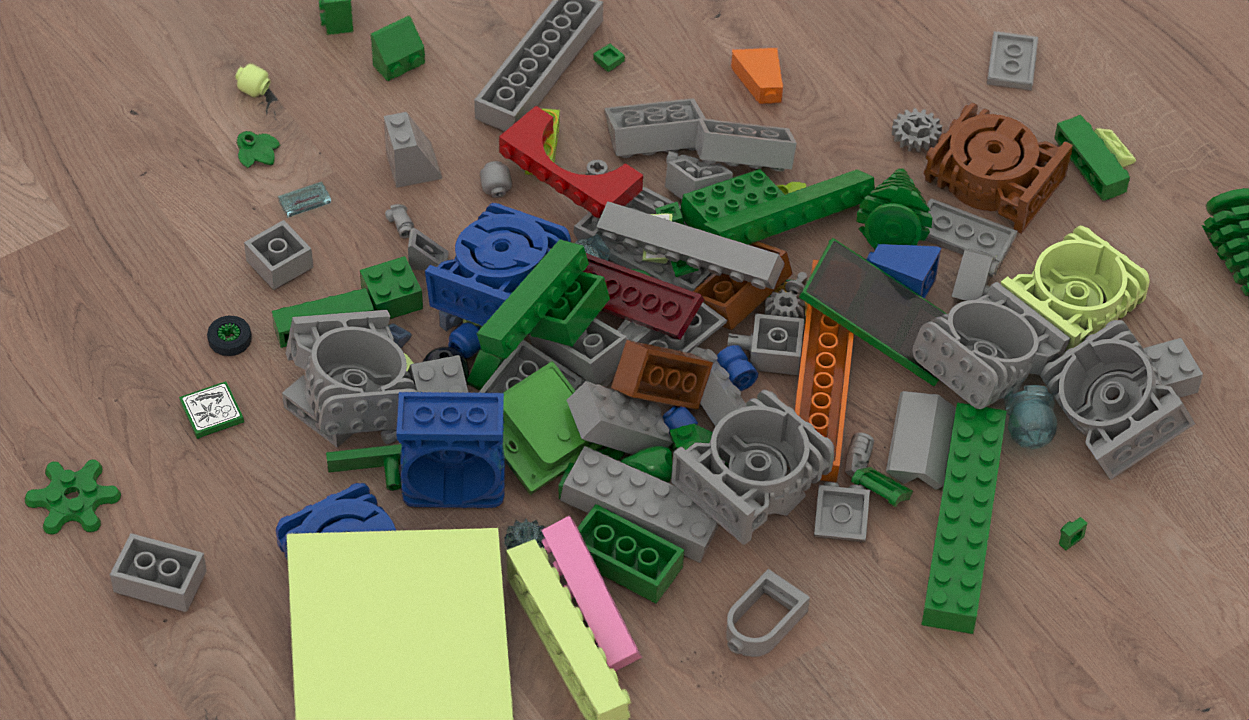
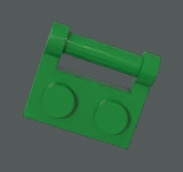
(882, 485)

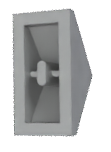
(424, 251)

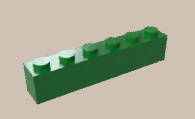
(532, 299)

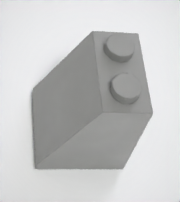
(409, 151)

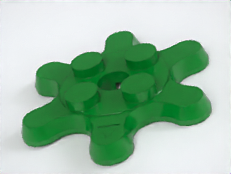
(77, 509)

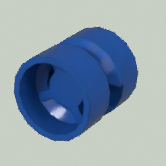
(736, 363)

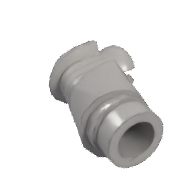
(403, 222)

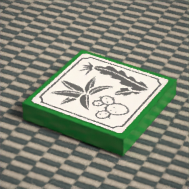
(211, 409)

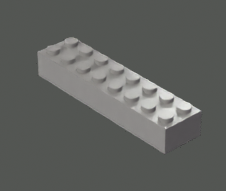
(537, 61)

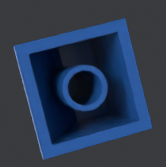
(908, 264)

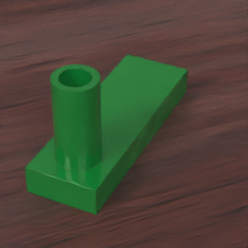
(373, 457)

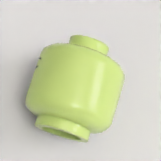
(252, 80)

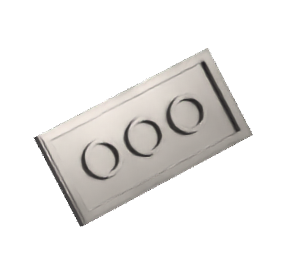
(962, 230)

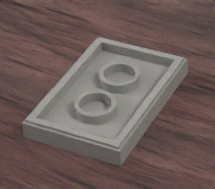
(1012, 60)

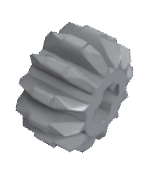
(785, 305)

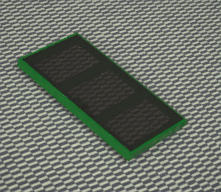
(870, 304)

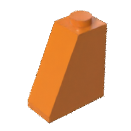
(759, 73)

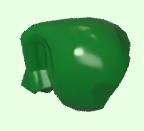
(653, 461)

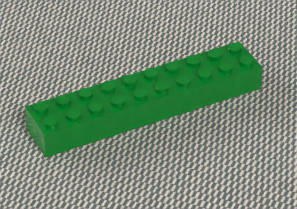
(964, 519)

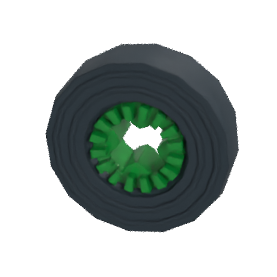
(224, 327)

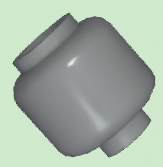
(495, 179)

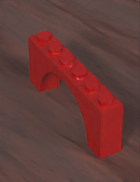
(524, 146)

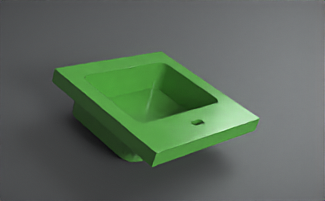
(541, 428)

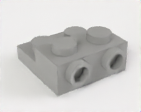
(842, 512)

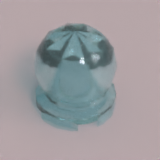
(1031, 416)

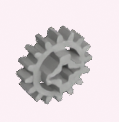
(916, 130)

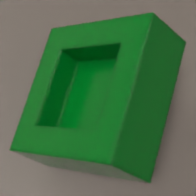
(609, 57)
(1072, 533)

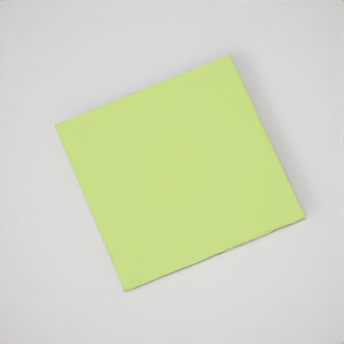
(398, 625)

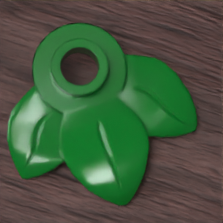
(259, 149)

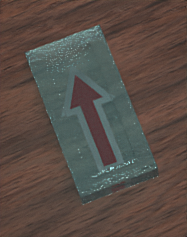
(304, 199)

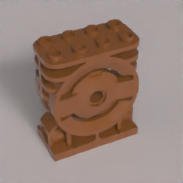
(992, 176)

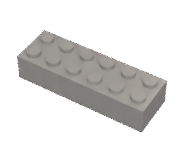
(639, 499)

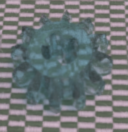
(523, 533)

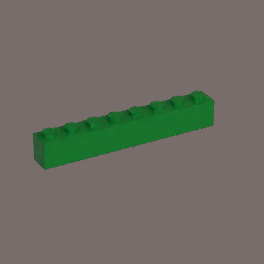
(794, 208)

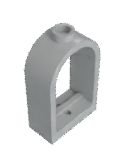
(780, 591)

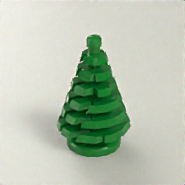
(895, 213)
(1230, 232)

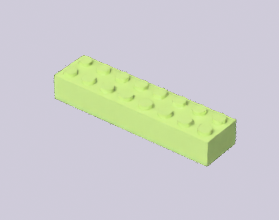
(565, 635)

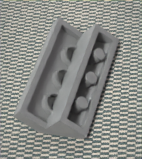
(921, 438)

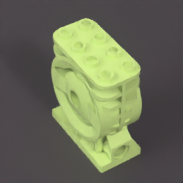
(1074, 278)

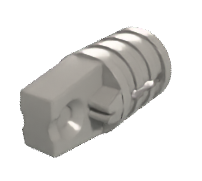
(858, 453)

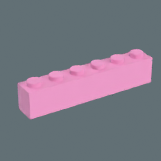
(590, 592)

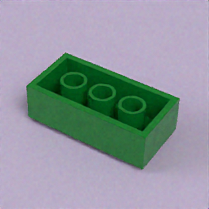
(630, 553)

